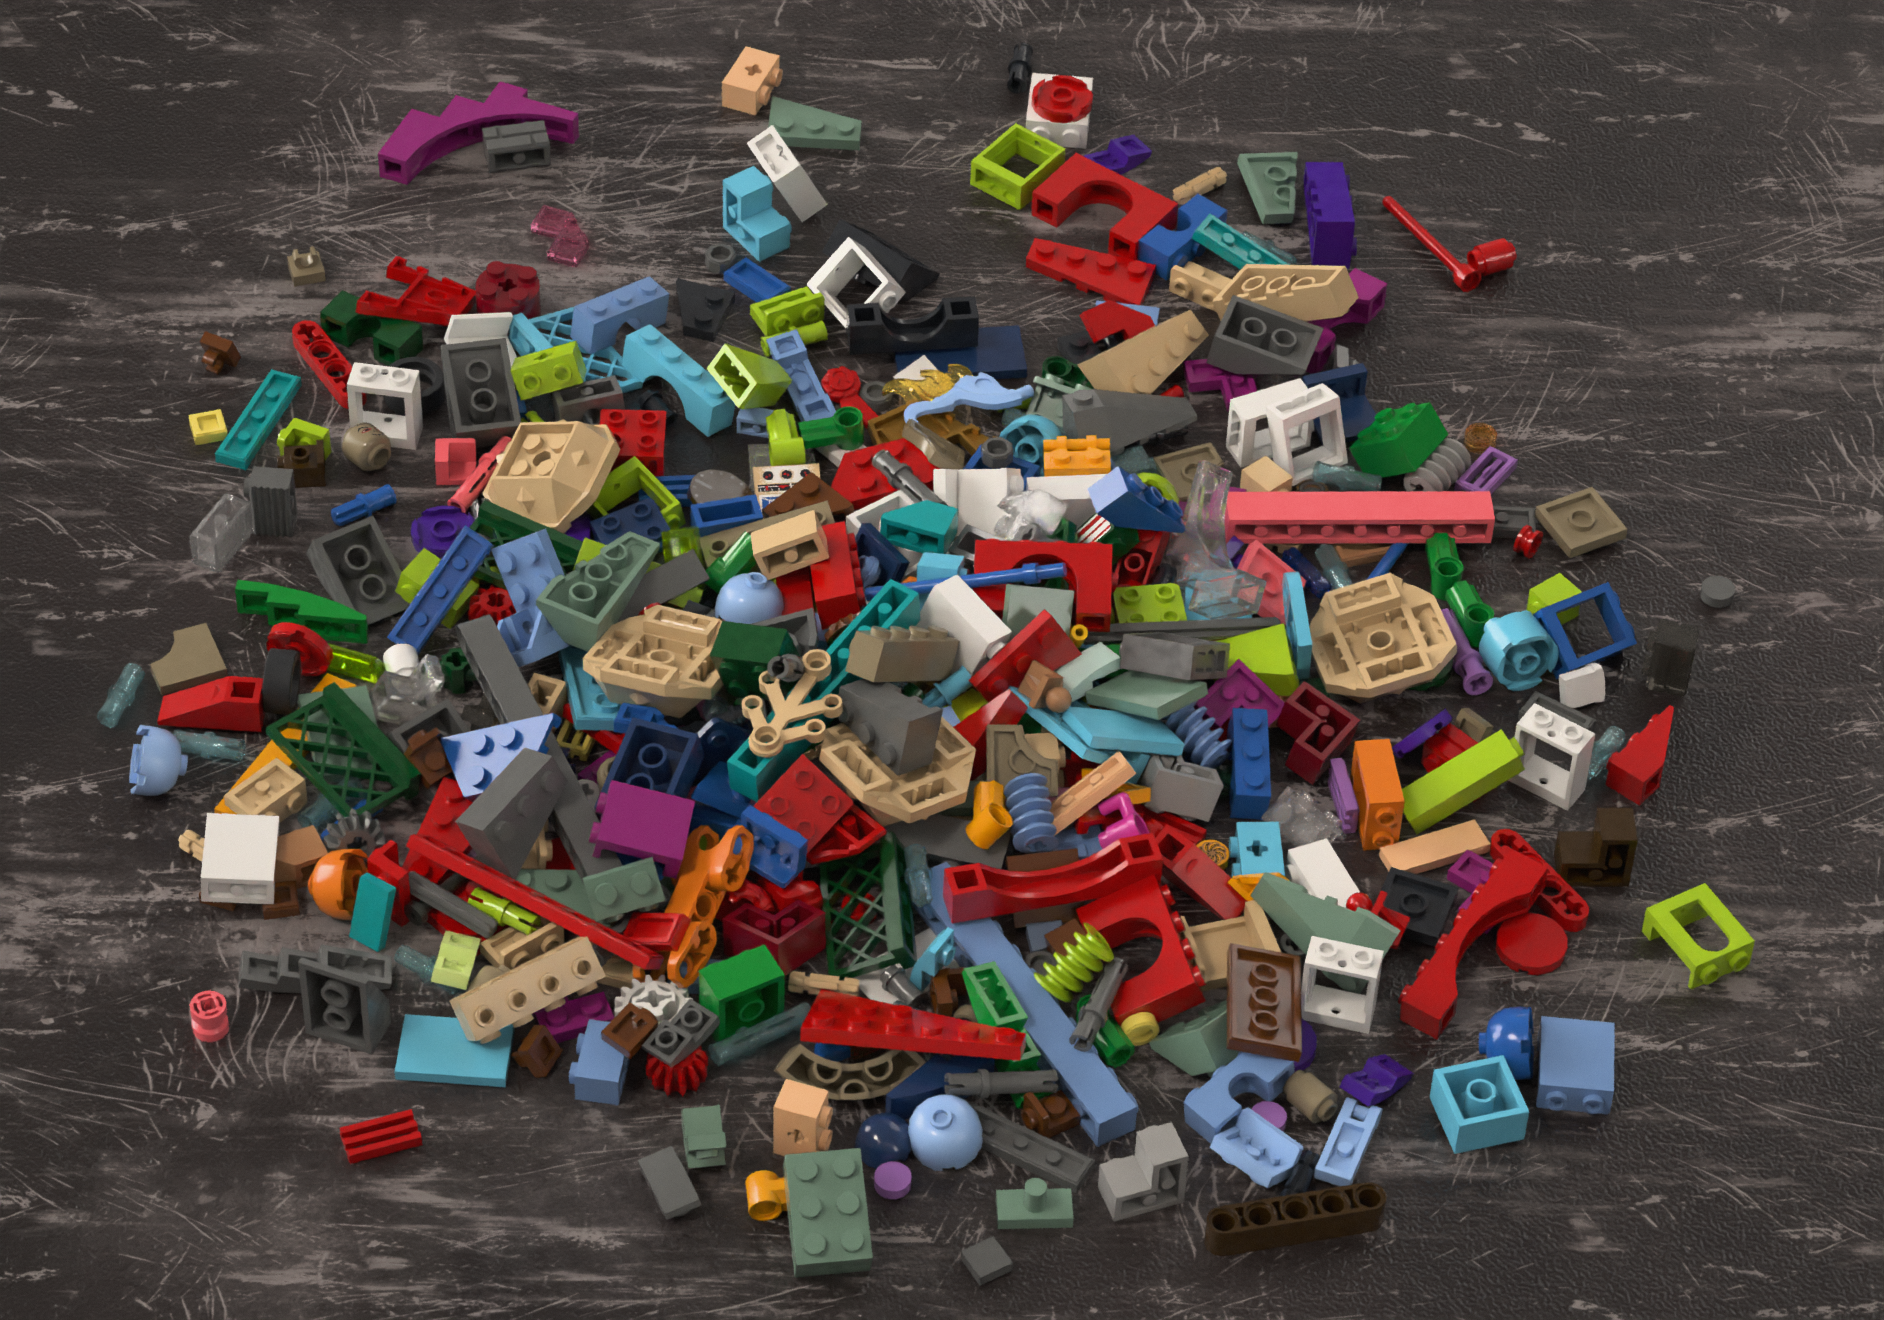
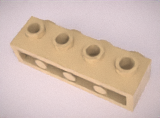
(527, 989)

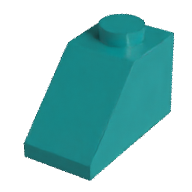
(921, 527)

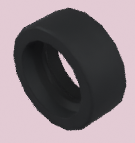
(430, 373)
(281, 681)

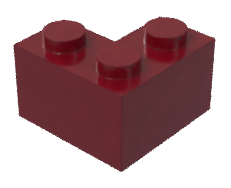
(1319, 728)
(789, 935)

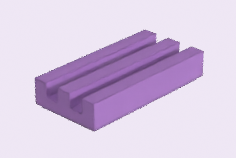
(1503, 472)
(1343, 795)

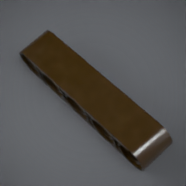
(1295, 1219)

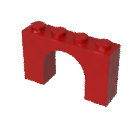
(1086, 183)
(1087, 573)
(1146, 911)

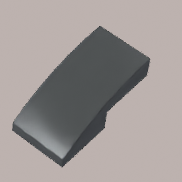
(683, 1034)
(669, 1183)

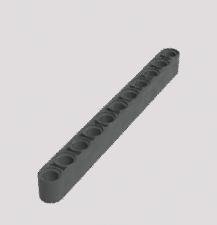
(513, 702)

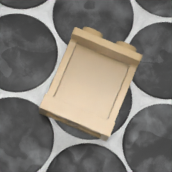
(1213, 939)

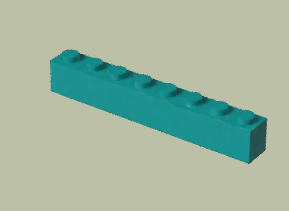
(890, 607)

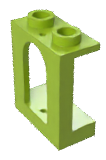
(1706, 966)

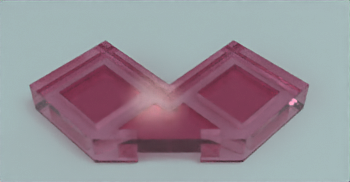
(569, 242)

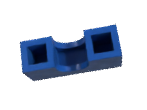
(1177, 247)
(1251, 763)

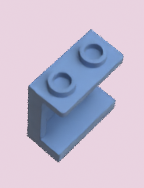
(1575, 1065)

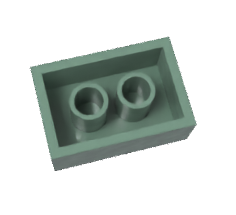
(827, 1212)

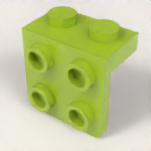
(1147, 604)

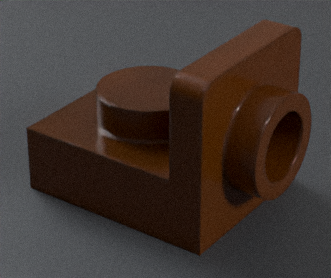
(428, 757)
(944, 990)
(629, 1029)
(1049, 1114)

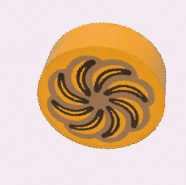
(1216, 852)

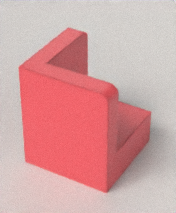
(454, 460)

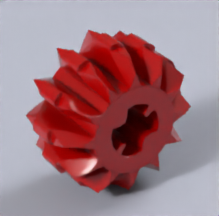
(491, 602)
(680, 1077)

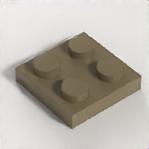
(1581, 522)

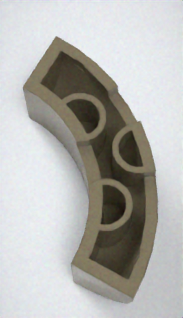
(849, 1081)

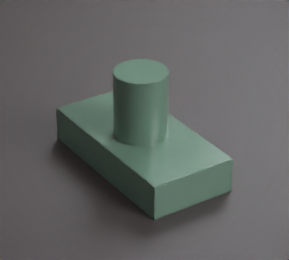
(1034, 1207)

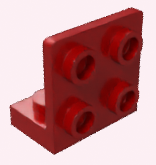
(638, 435)
(805, 801)

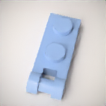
(1347, 1143)

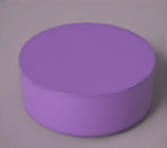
(1272, 1113)
(892, 1180)

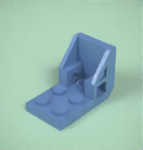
(526, 570)

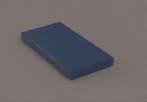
(997, 354)

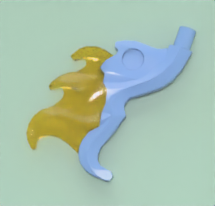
(945, 391)

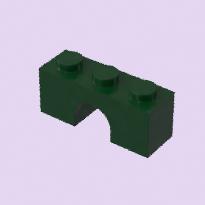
(391, 337)

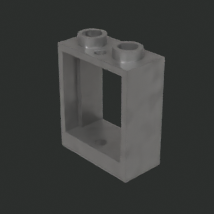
(1174, 656)

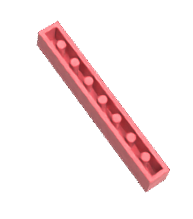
(1358, 517)

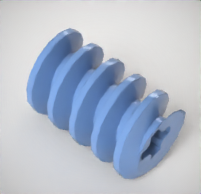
(1198, 736)
(1030, 814)

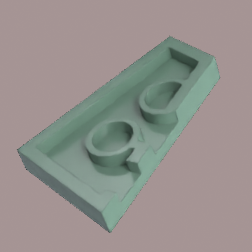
(813, 127)
(561, 886)

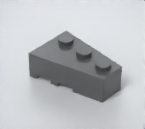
(891, 724)
(513, 811)

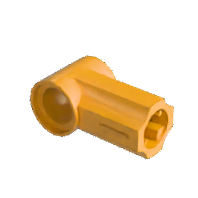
(989, 815)
(765, 1195)

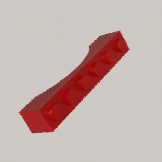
(1509, 891)
(986, 892)

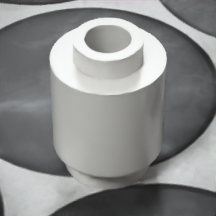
(401, 659)

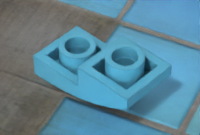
(938, 953)

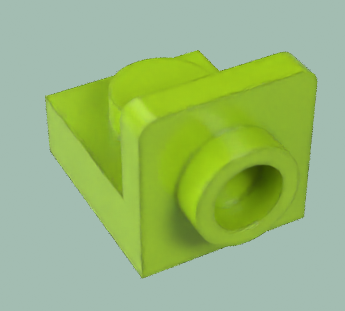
(303, 433)

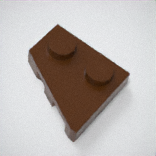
(805, 493)

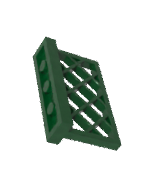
(507, 526)
(369, 745)
(897, 910)

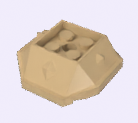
(553, 471)
(1379, 638)
(657, 660)
(905, 796)

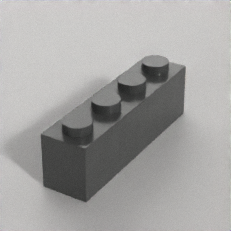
(948, 842)

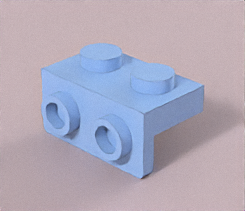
(1258, 1149)

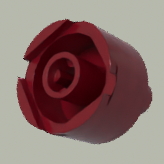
(508, 289)

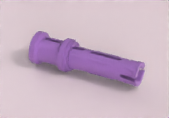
(1467, 660)

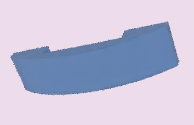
(805, 389)

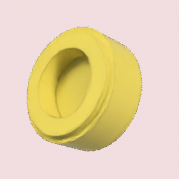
(1140, 1028)

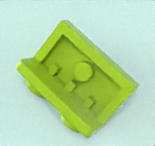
(787, 310)

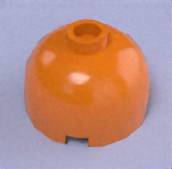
(336, 882)

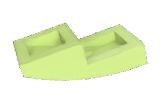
(455, 960)

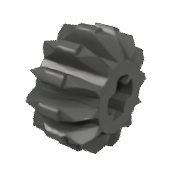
(362, 827)

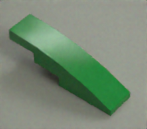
(284, 604)
(998, 1007)

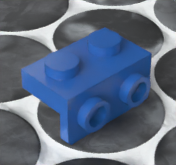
(777, 850)

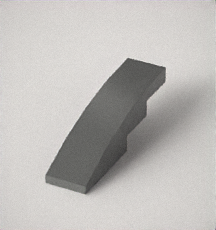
(282, 972)

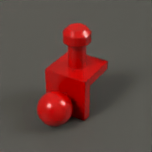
(1394, 918)

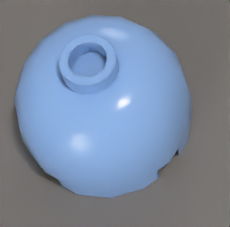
(749, 599)
(156, 762)
(945, 1132)

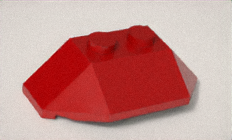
(847, 837)

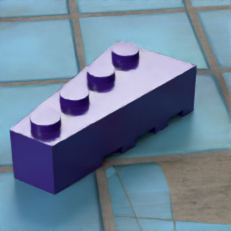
(1329, 214)

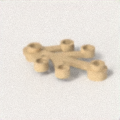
(816, 668)

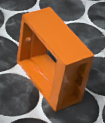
(1377, 793)

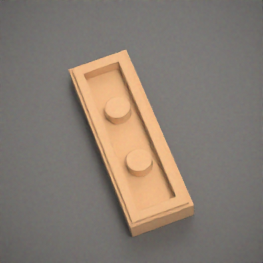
(1090, 790)
(1435, 848)

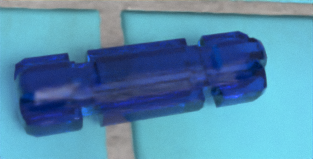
(1308, 571)

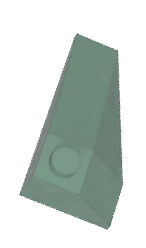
(597, 591)
(1308, 916)
(1198, 1044)

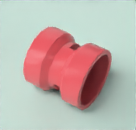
(209, 1016)

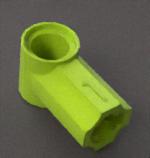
(784, 443)

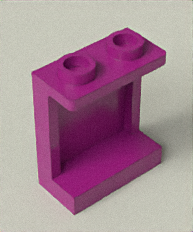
(642, 825)

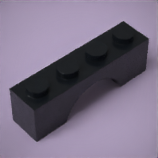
(948, 326)

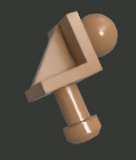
(1045, 688)

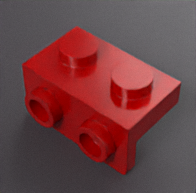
(385, 865)

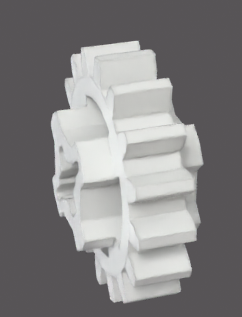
(657, 996)

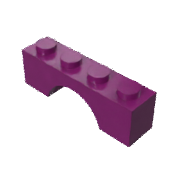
(1370, 302)

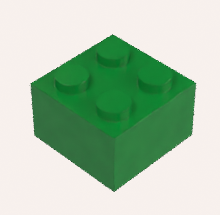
(1398, 440)
(742, 990)

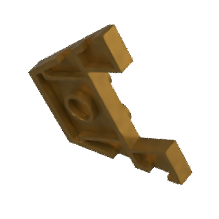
(891, 424)

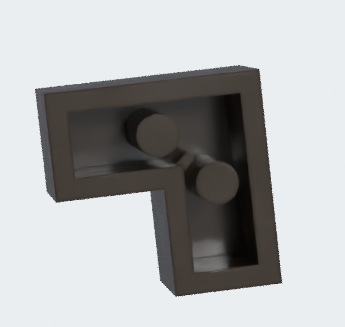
(1600, 855)

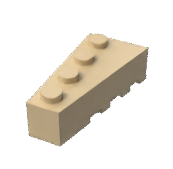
(1295, 290)
(1147, 358)

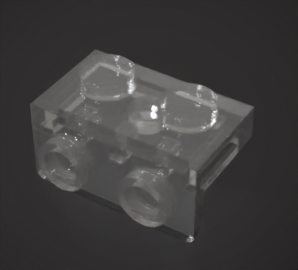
(1301, 821)

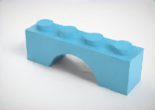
(705, 402)

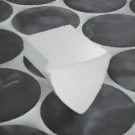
(1582, 686)

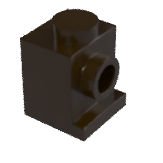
(307, 463)

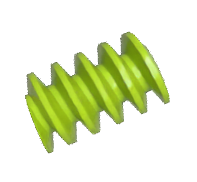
(1076, 964)

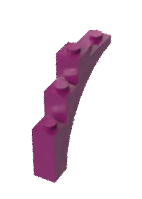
(426, 137)

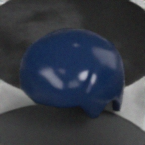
(883, 1139)

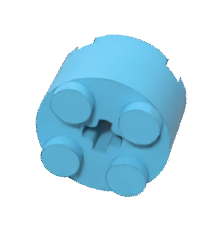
(1518, 650)

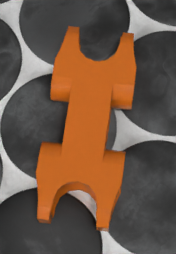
(698, 894)

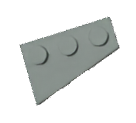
(1271, 184)

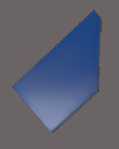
(641, 712)

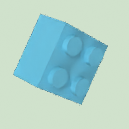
(1479, 1104)

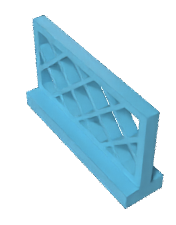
(527, 340)
(1057, 726)

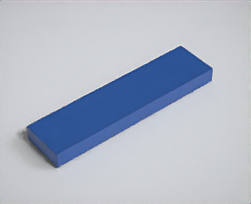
(441, 590)

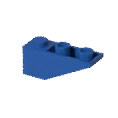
(1132, 504)

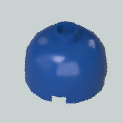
(1510, 1035)

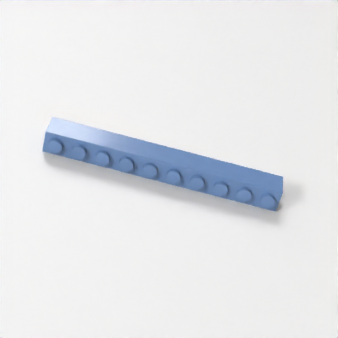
(1082, 1076)

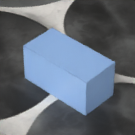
(753, 421)

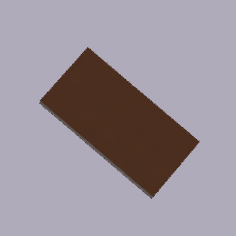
(1264, 1002)

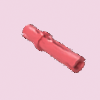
(464, 498)

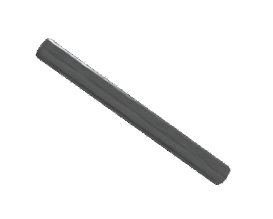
(1199, 629)

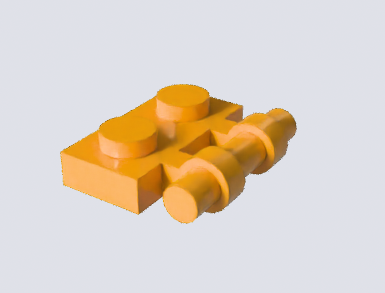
(1076, 456)

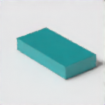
(372, 912)

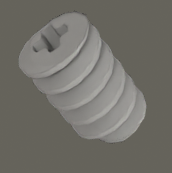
(1440, 468)

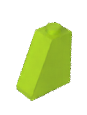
(749, 377)
(1268, 656)

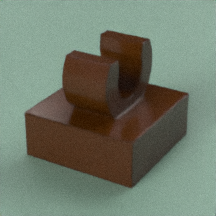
(218, 352)
(538, 1051)

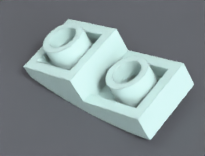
(1091, 665)

